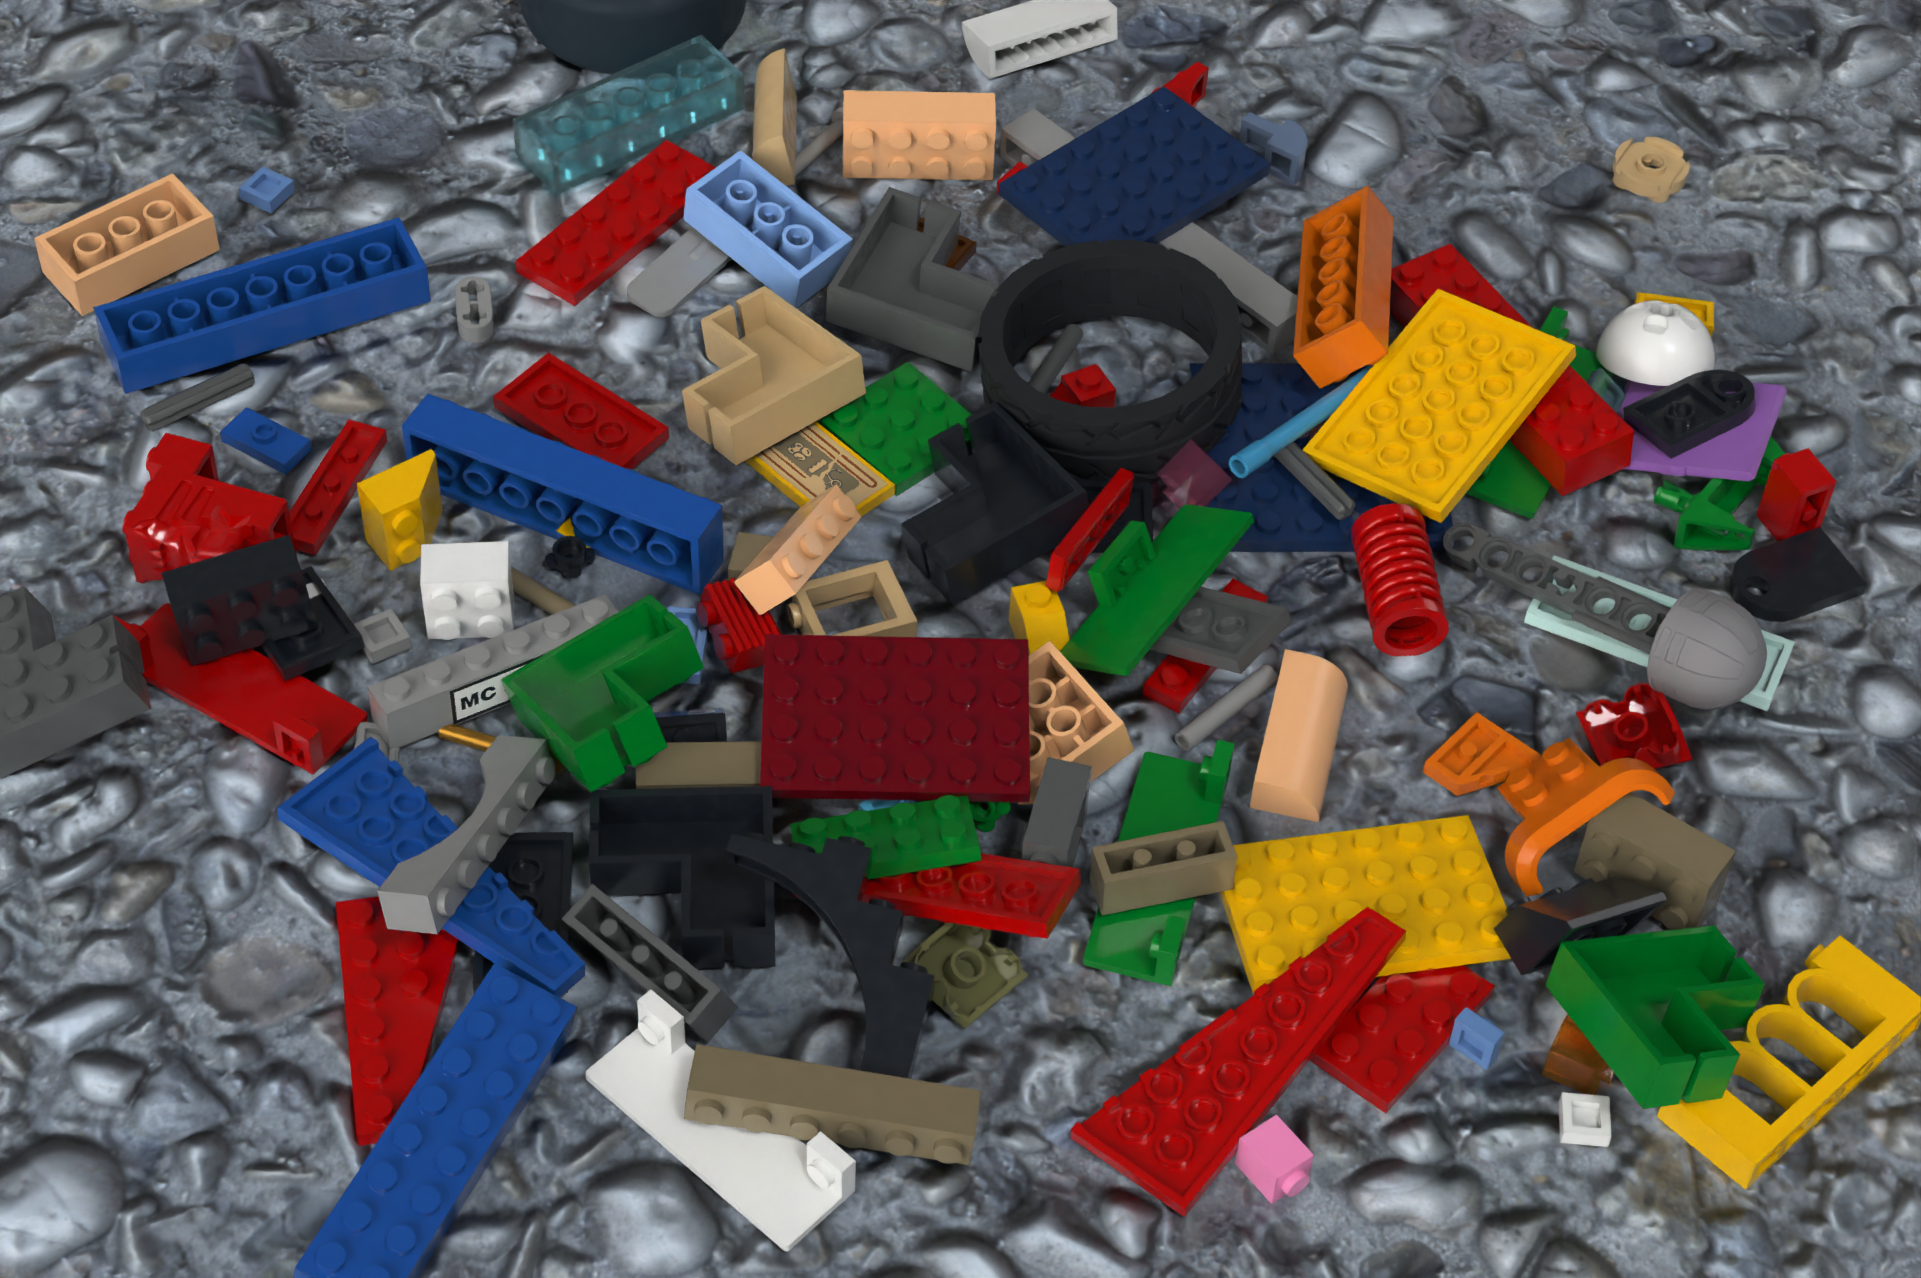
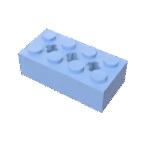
(766, 228)

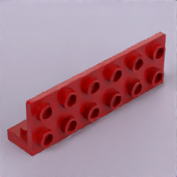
(248, 695)

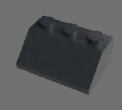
(1586, 911)

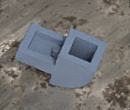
(1279, 145)

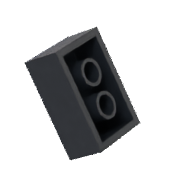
(239, 600)

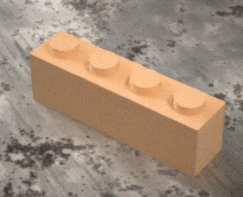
(798, 549)

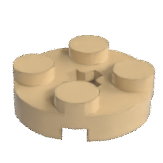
(1657, 184)

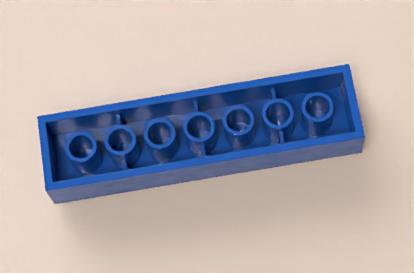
(262, 305)
(545, 483)
(443, 1134)

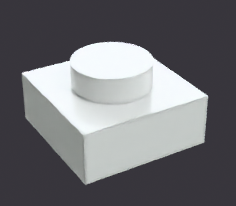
(1585, 1119)

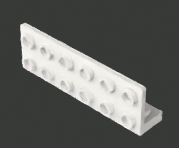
(763, 1175)

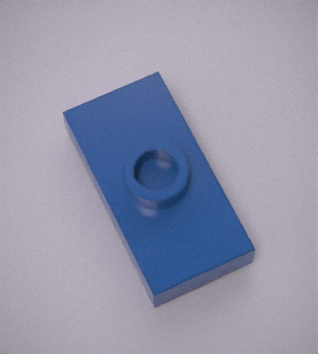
(266, 440)

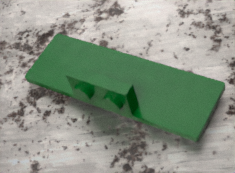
(1149, 583)

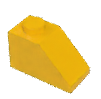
(1038, 616)

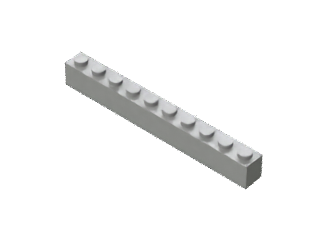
(1263, 303)

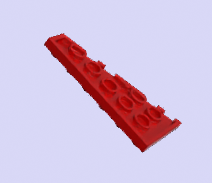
(392, 1006)

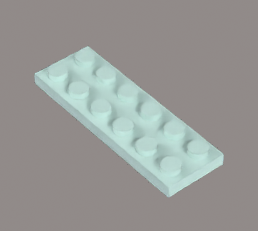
(1561, 623)

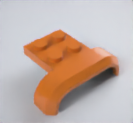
(1560, 796)

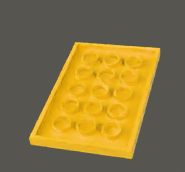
(1439, 404)
(1414, 873)

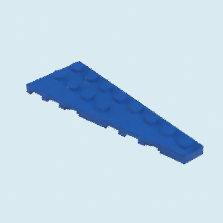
(376, 818)

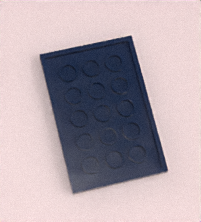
(1135, 175)

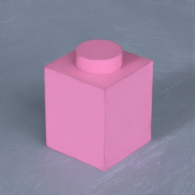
(1274, 1160)

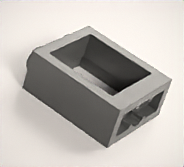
(1058, 814)

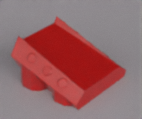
(1635, 728)

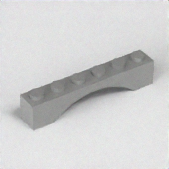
(431, 886)

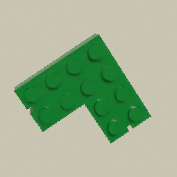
(597, 691)
(1659, 1008)

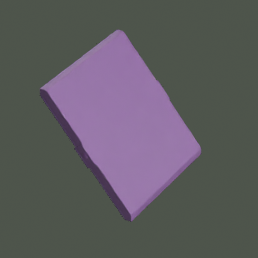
(1727, 456)

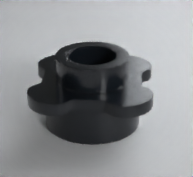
(570, 556)

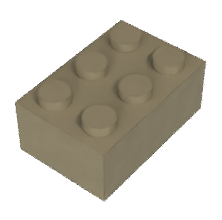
(1658, 852)

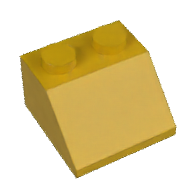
(401, 509)

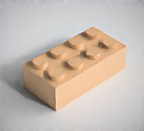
(918, 135)
(127, 244)

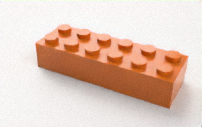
(1344, 288)

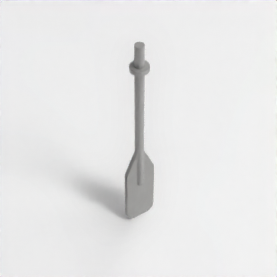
(695, 259)

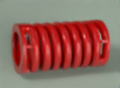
(1399, 580)

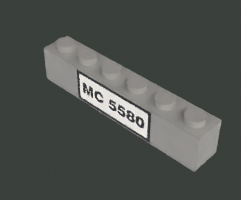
(470, 679)

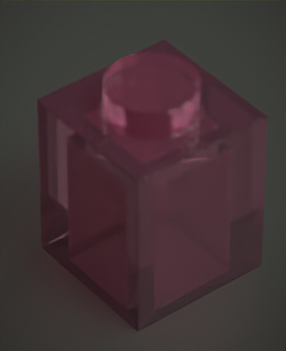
(1193, 477)

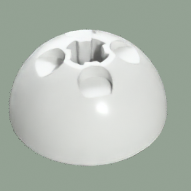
(1656, 344)

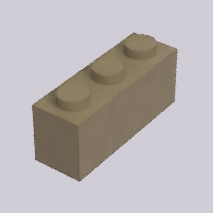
(702, 766)
(1162, 868)

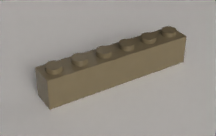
(840, 1102)

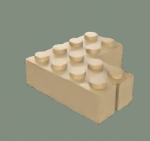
(770, 379)

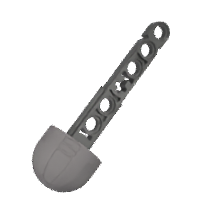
(1699, 649)

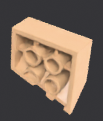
(1069, 719)

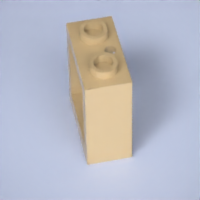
(849, 586)

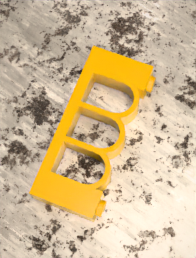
(1856, 991)

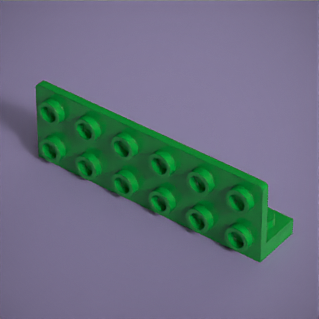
(1510, 477)
(1165, 798)

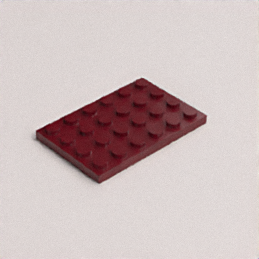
(896, 718)

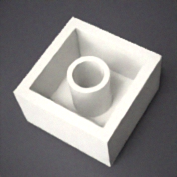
(467, 590)

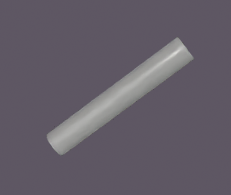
(1226, 707)

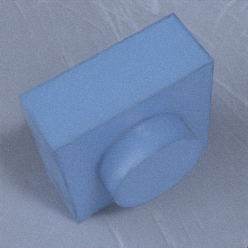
(266, 189)
(1476, 1038)

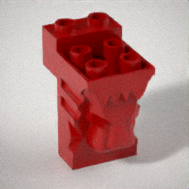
(192, 514)

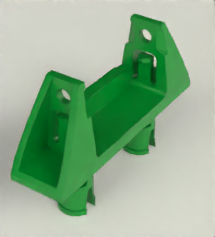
(1711, 511)

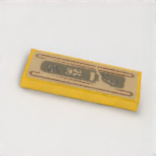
(816, 461)

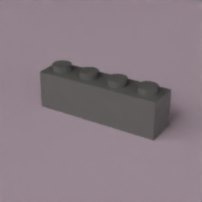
(650, 962)

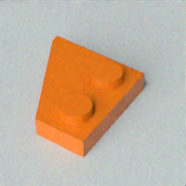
(1477, 757)

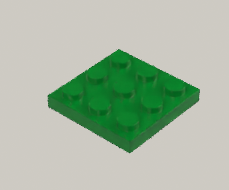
(894, 424)

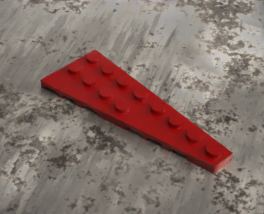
(1188, 1113)

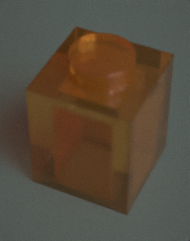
(1575, 1061)

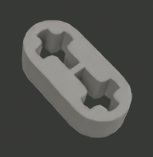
(474, 309)

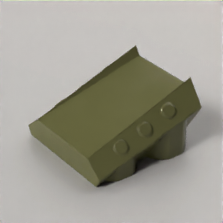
(967, 970)

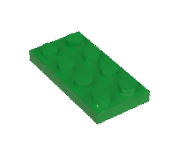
(903, 835)

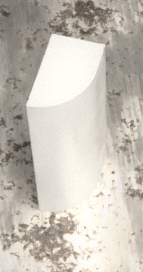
(1037, 33)

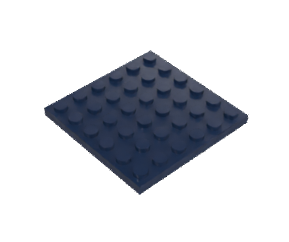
(1282, 507)

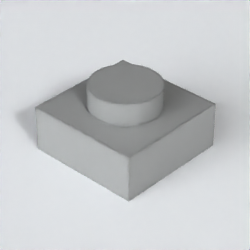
(383, 636)

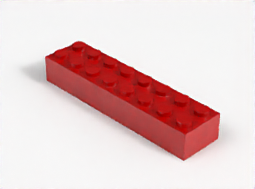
(1571, 430)

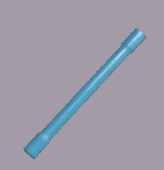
(1262, 450)

